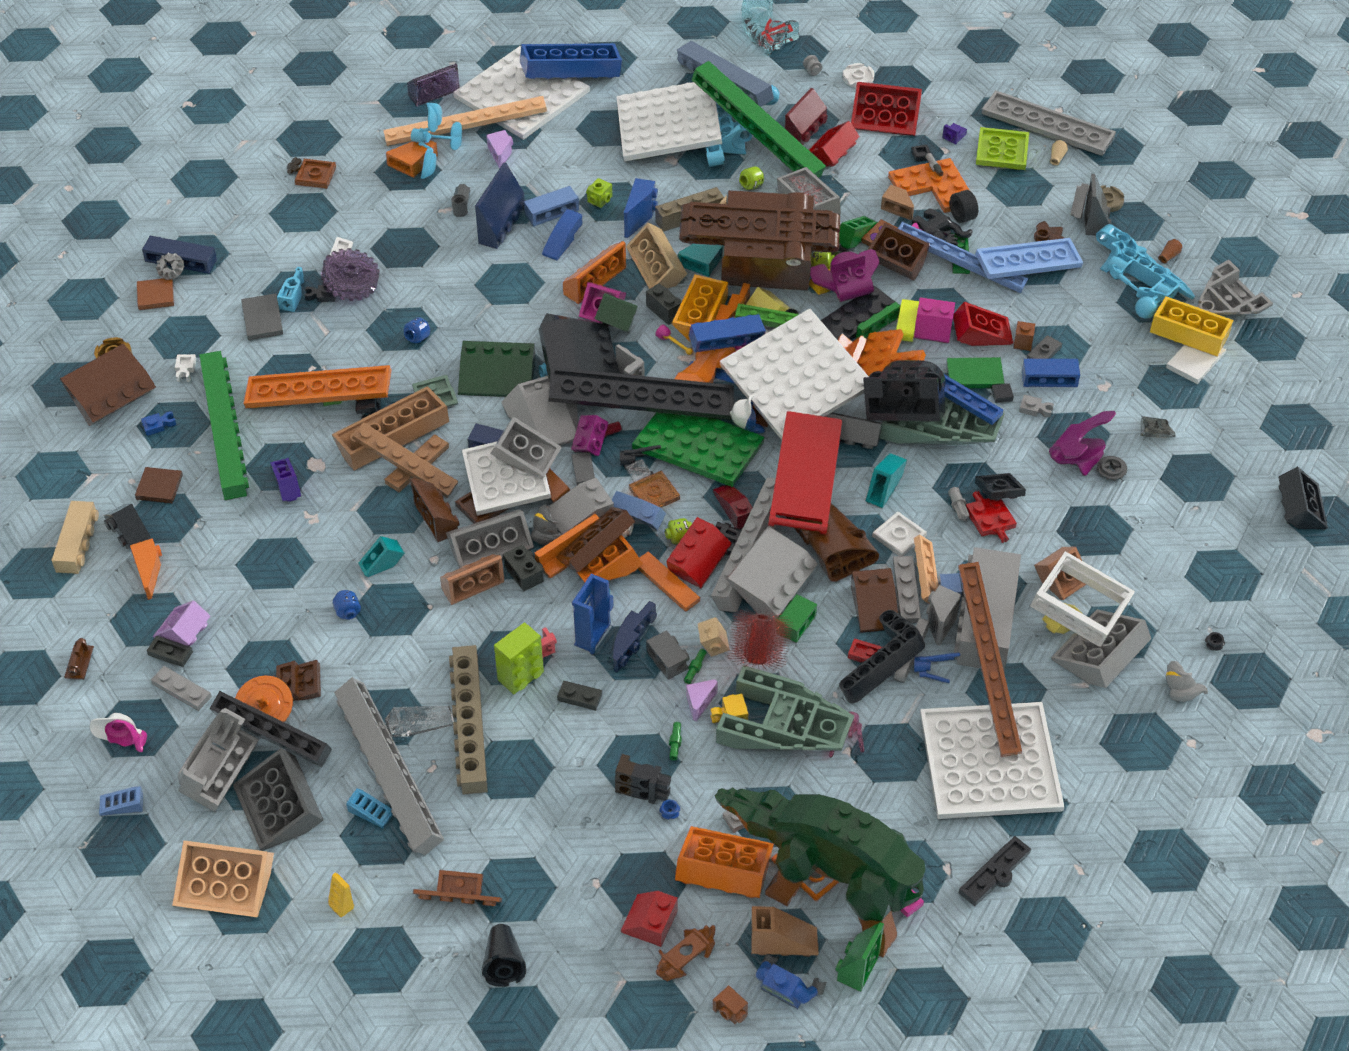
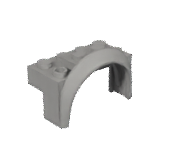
(210, 770)

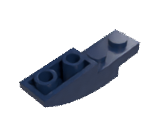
(629, 634)

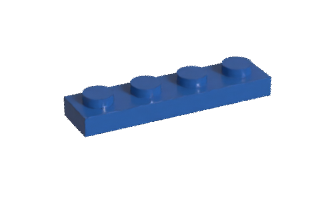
(972, 401)

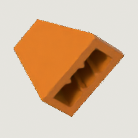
(409, 157)

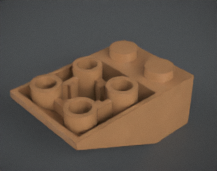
(781, 933)

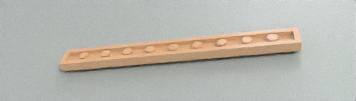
(471, 119)

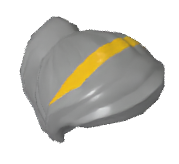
(1181, 684)

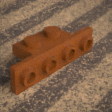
(458, 885)

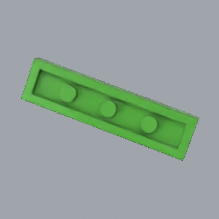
(769, 317)

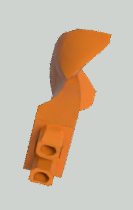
(705, 365)

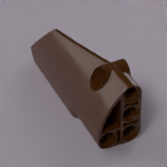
(842, 548)

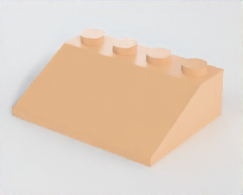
(222, 878)

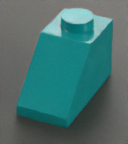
(381, 556)

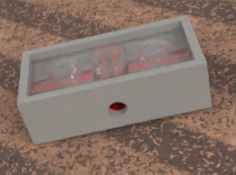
(808, 183)

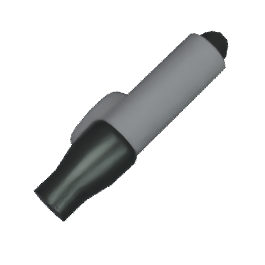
(933, 164)

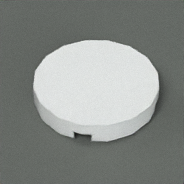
(857, 73)

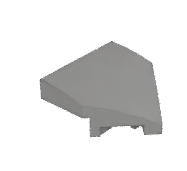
(1079, 200)

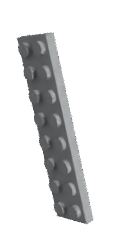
(1048, 122)

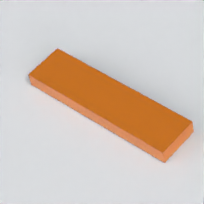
(668, 582)

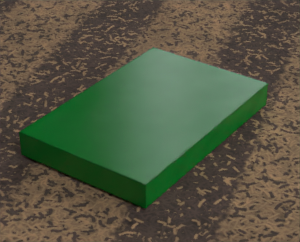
(976, 371)

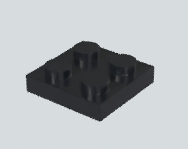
(1000, 486)

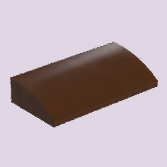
(595, 538)

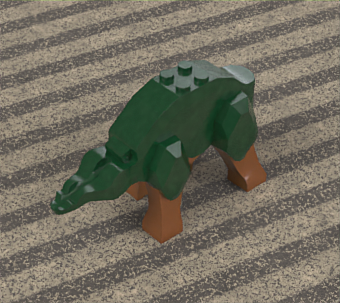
(838, 843)

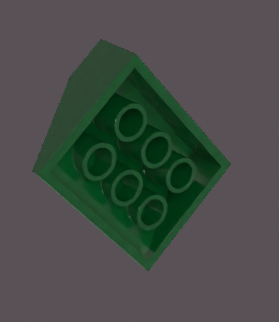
(494, 367)

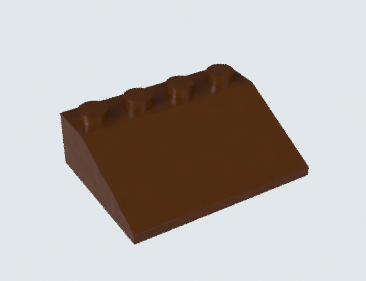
(107, 384)

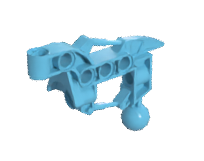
(732, 135)
(1133, 259)

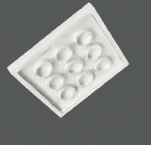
(498, 484)

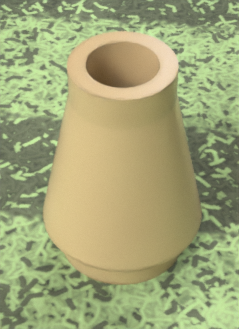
(1058, 151)

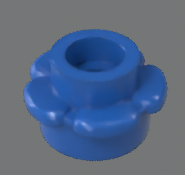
(669, 805)

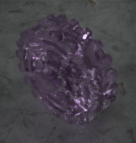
(350, 274)

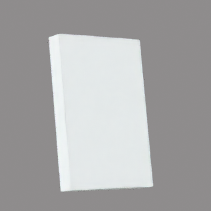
(1193, 363)

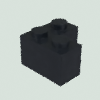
(127, 524)

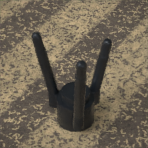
(628, 457)

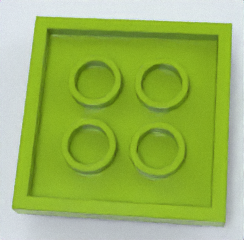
(1002, 148)

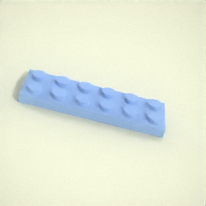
(1029, 258)

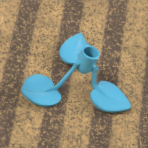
(423, 136)

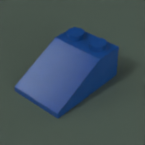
(639, 205)

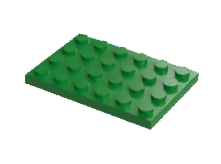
(700, 445)

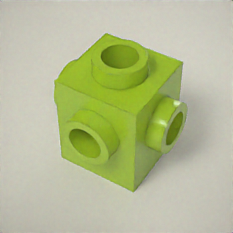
(599, 192)

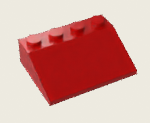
(886, 108)

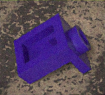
(953, 133)

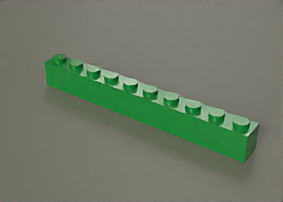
(755, 119)
(223, 426)

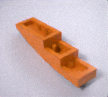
(729, 311)

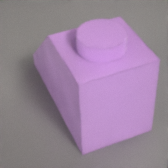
(499, 146)

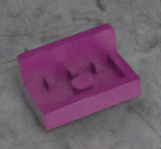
(589, 434)

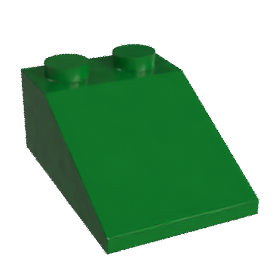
(860, 957)

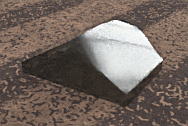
(1156, 428)

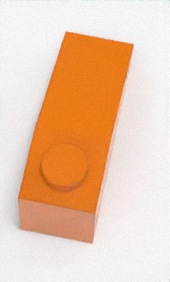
(148, 564)

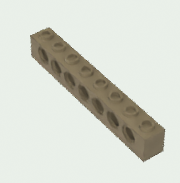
(468, 689)

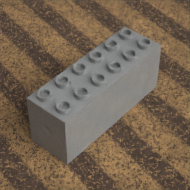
(1000, 581)

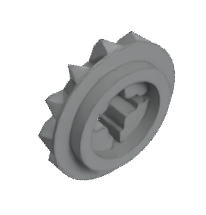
(176, 263)

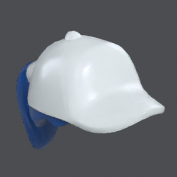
(745, 417)

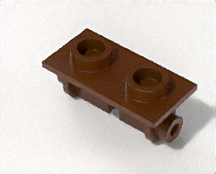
(79, 660)

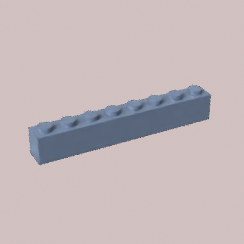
(694, 55)

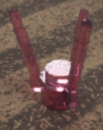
(855, 726)

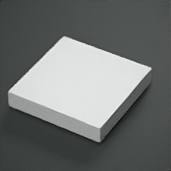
(898, 534)

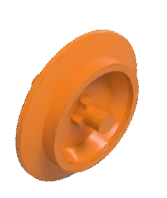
(267, 695)

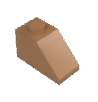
(897, 202)

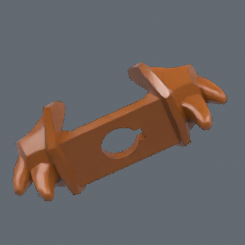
(673, 961)

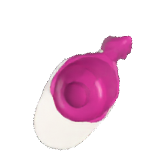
(120, 730)

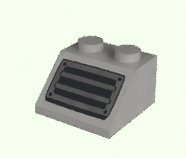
(942, 612)

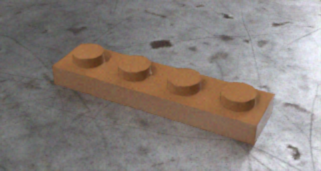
(428, 451)

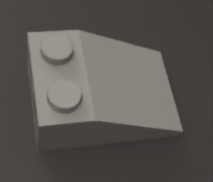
(525, 448)
(579, 504)

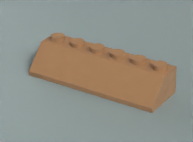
(399, 421)

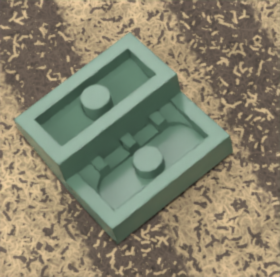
(441, 387)

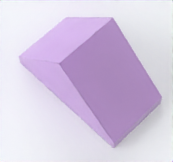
(699, 696)

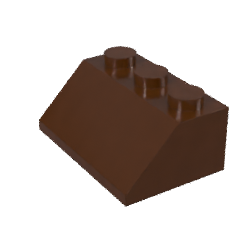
(900, 251)
(433, 509)

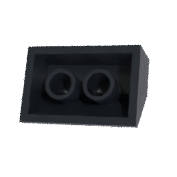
(1302, 500)

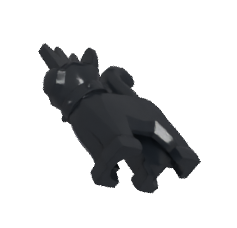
(940, 226)

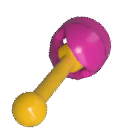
(664, 332)

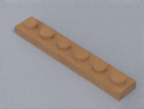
(404, 458)

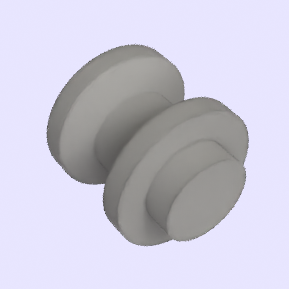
(812, 65)

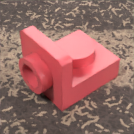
(548, 642)

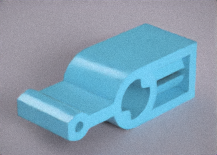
(291, 291)

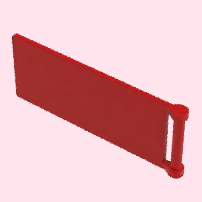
(806, 471)

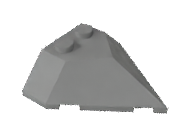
(1228, 295)

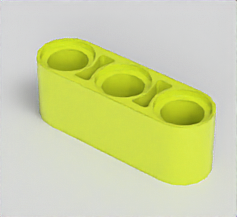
(907, 319)

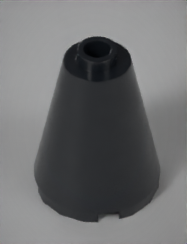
(502, 958)

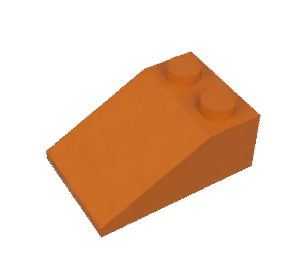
(613, 562)

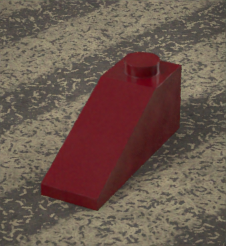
(734, 504)

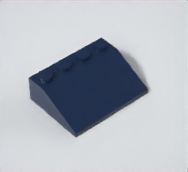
(498, 208)

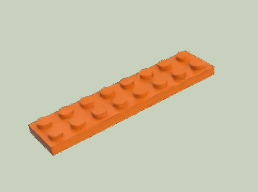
(317, 386)

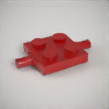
(990, 516)

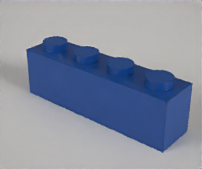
(726, 333)

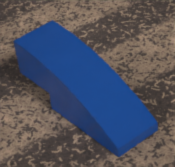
(562, 234)

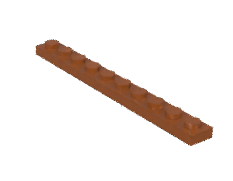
(990, 659)

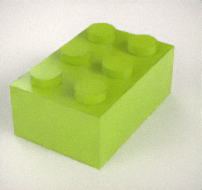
(519, 658)

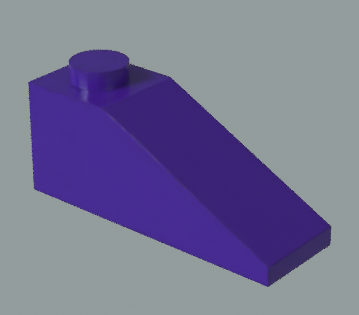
(286, 479)

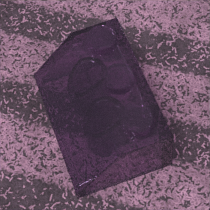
(434, 85)

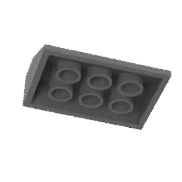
(277, 800)

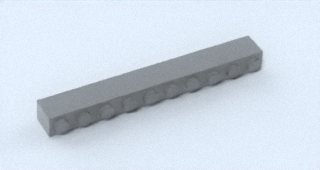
(388, 767)

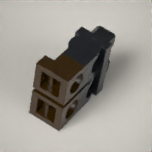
(641, 780)

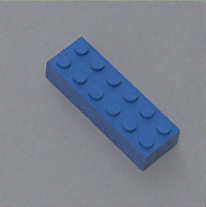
(570, 60)

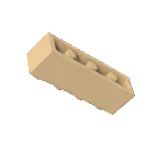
(75, 537)

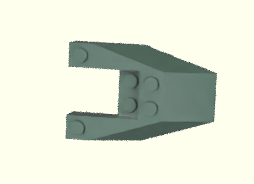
(955, 428)
(793, 721)

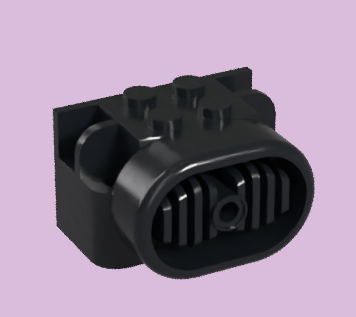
(905, 392)

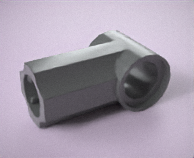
(460, 200)

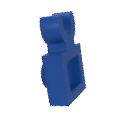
(155, 423)

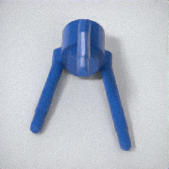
(923, 664)

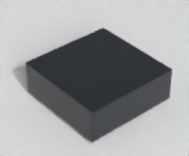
(919, 152)
(1002, 393)

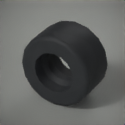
(964, 206)

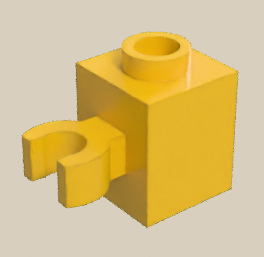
(731, 705)

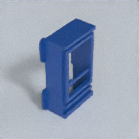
(592, 620)

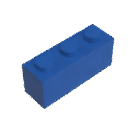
(1050, 372)

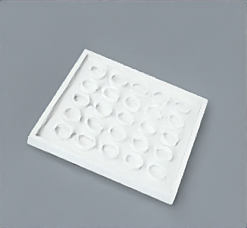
(507, 83)
(667, 121)
(795, 370)
(973, 777)

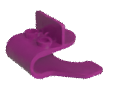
(848, 274)
(1074, 449)

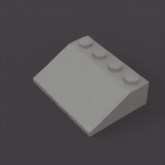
(771, 572)
(1103, 664)

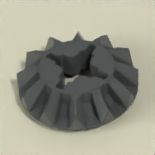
(1116, 463)

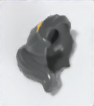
(544, 527)

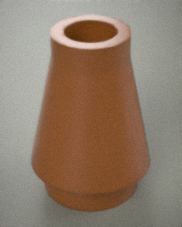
(1171, 249)

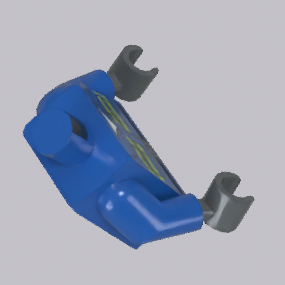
(786, 985)

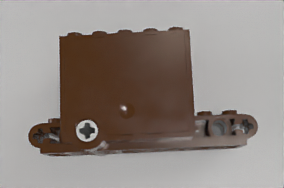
(763, 236)

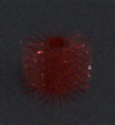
(759, 639)

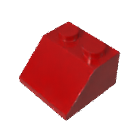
(651, 917)

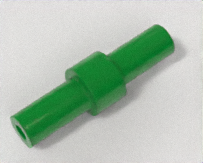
(695, 666)
(675, 741)

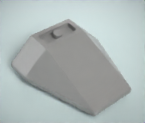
(531, 406)

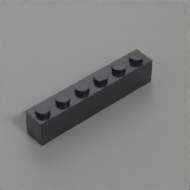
(274, 730)

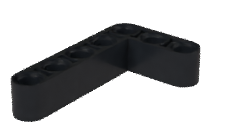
(904, 646)

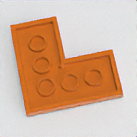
(922, 179)
(882, 349)

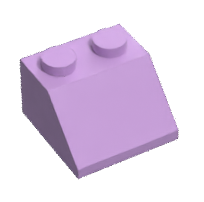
(184, 624)

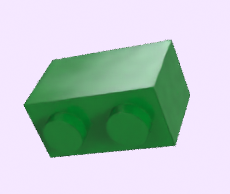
(801, 613)

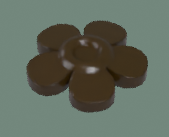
(293, 165)

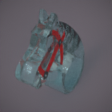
(763, 29)

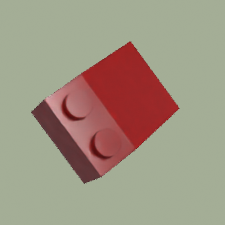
(981, 327)

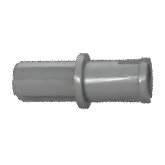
(958, 503)

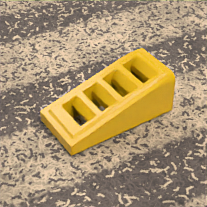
(340, 896)

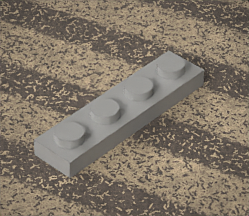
(906, 588)

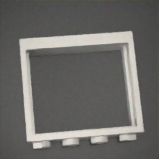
(1070, 617)

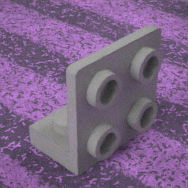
(628, 362)

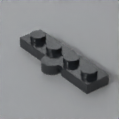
(995, 871)

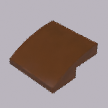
(301, 679)

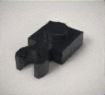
(320, 294)

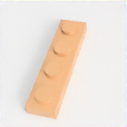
(926, 566)

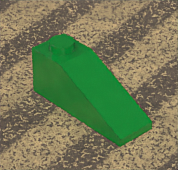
(853, 231)

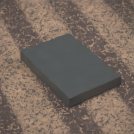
(262, 316)

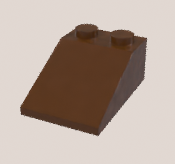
(872, 595)

